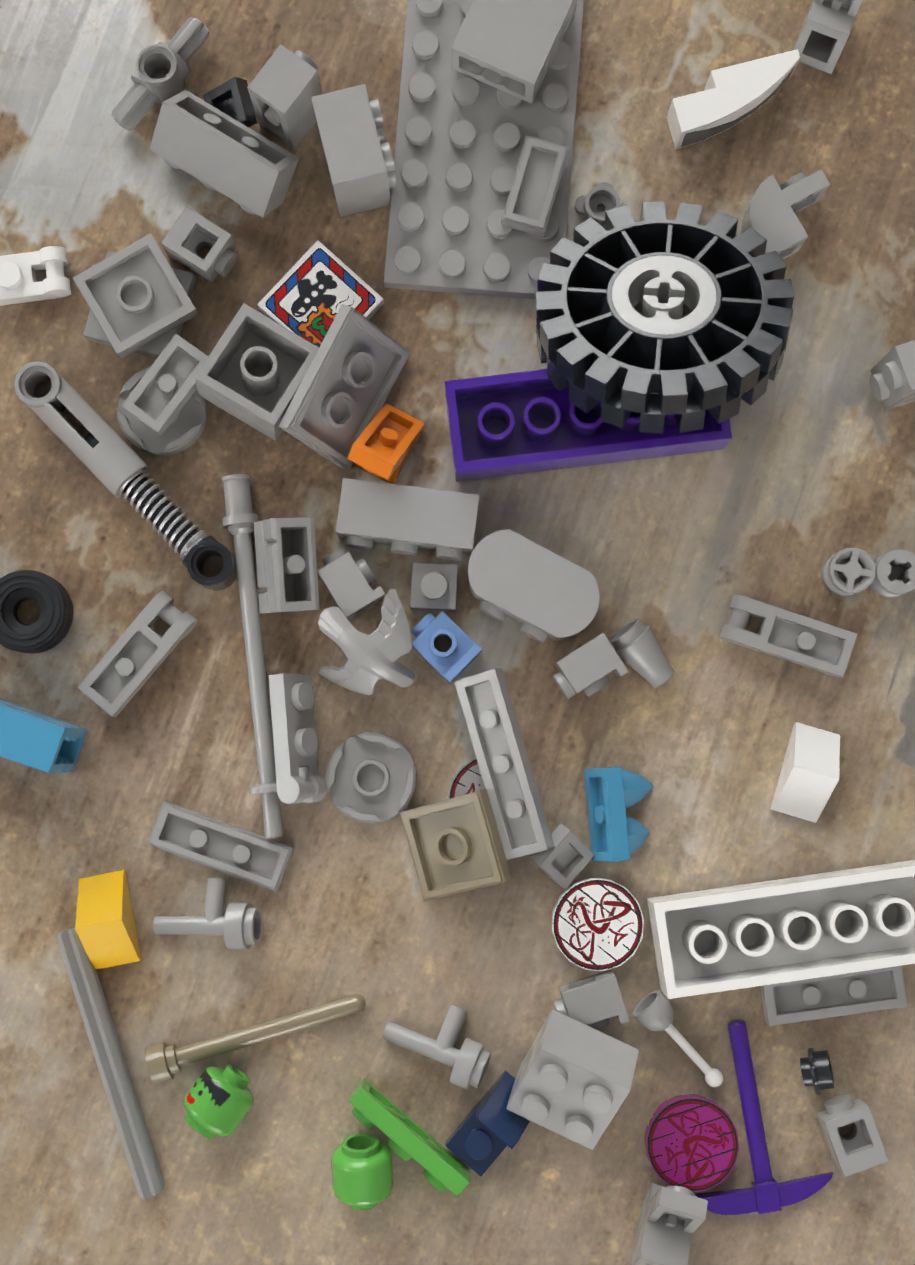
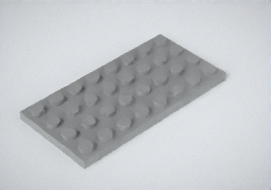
(459, 160)

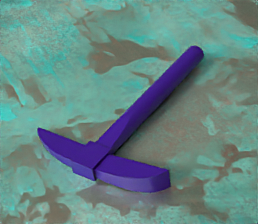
(765, 1193)

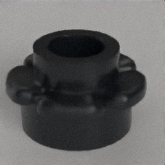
(817, 1070)

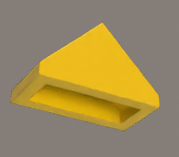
(107, 920)

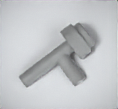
(240, 925)
(467, 1063)

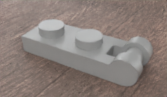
(790, 636)
(136, 655)
(295, 739)

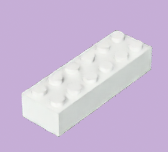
(784, 929)

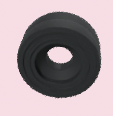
(54, 618)

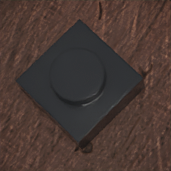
(233, 100)

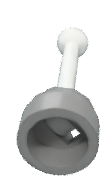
(657, 1014)

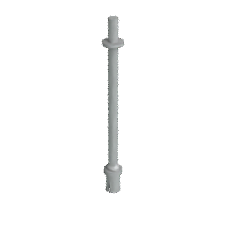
(240, 523)

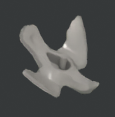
(371, 655)

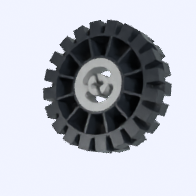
(659, 358)

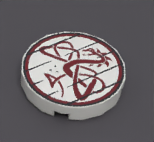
(597, 924)

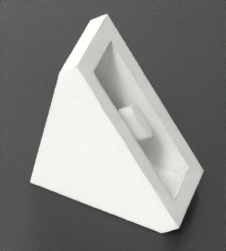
(808, 772)

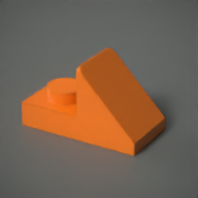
(386, 443)

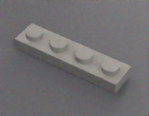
(504, 763)

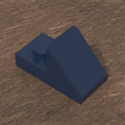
(488, 1128)

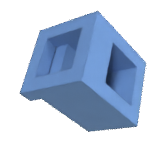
(457, 658)

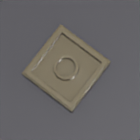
(455, 845)

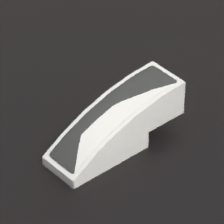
(728, 98)

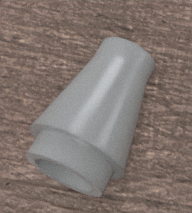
(642, 652)

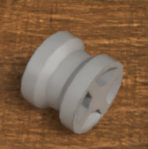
(858, 572)
(886, 580)

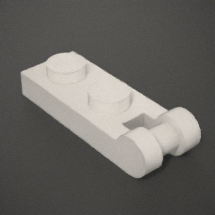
(19, 277)

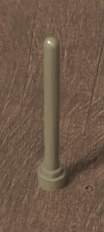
(166, 1060)

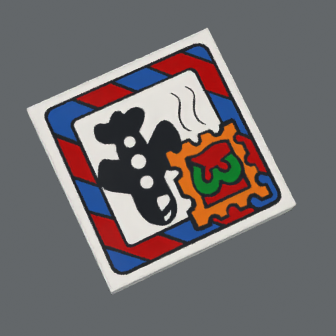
(313, 293)

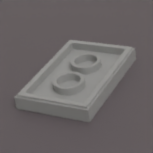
(344, 386)

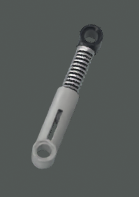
(121, 471)

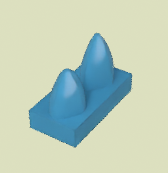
(607, 797)

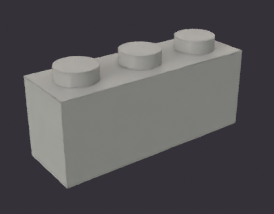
(223, 153)
(407, 518)

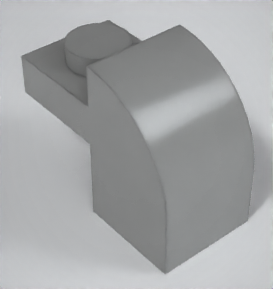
(826, 32)
(775, 209)
(667, 1226)

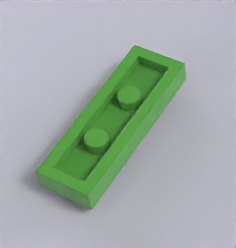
(409, 1139)

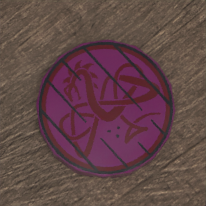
(691, 1142)

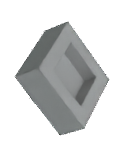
(434, 586)
(565, 859)

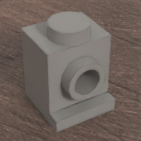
(191, 235)
(350, 583)
(588, 667)
(593, 1000)
(859, 1148)

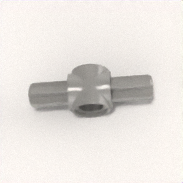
(153, 58)

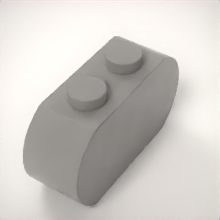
(532, 586)

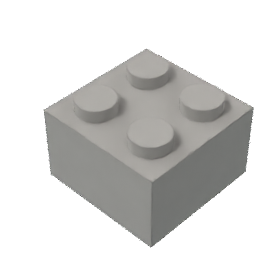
(355, 149)
(255, 370)
(573, 1079)

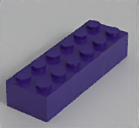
(529, 426)

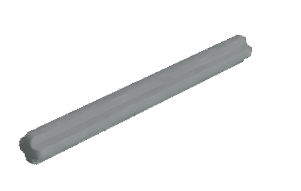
(111, 1066)

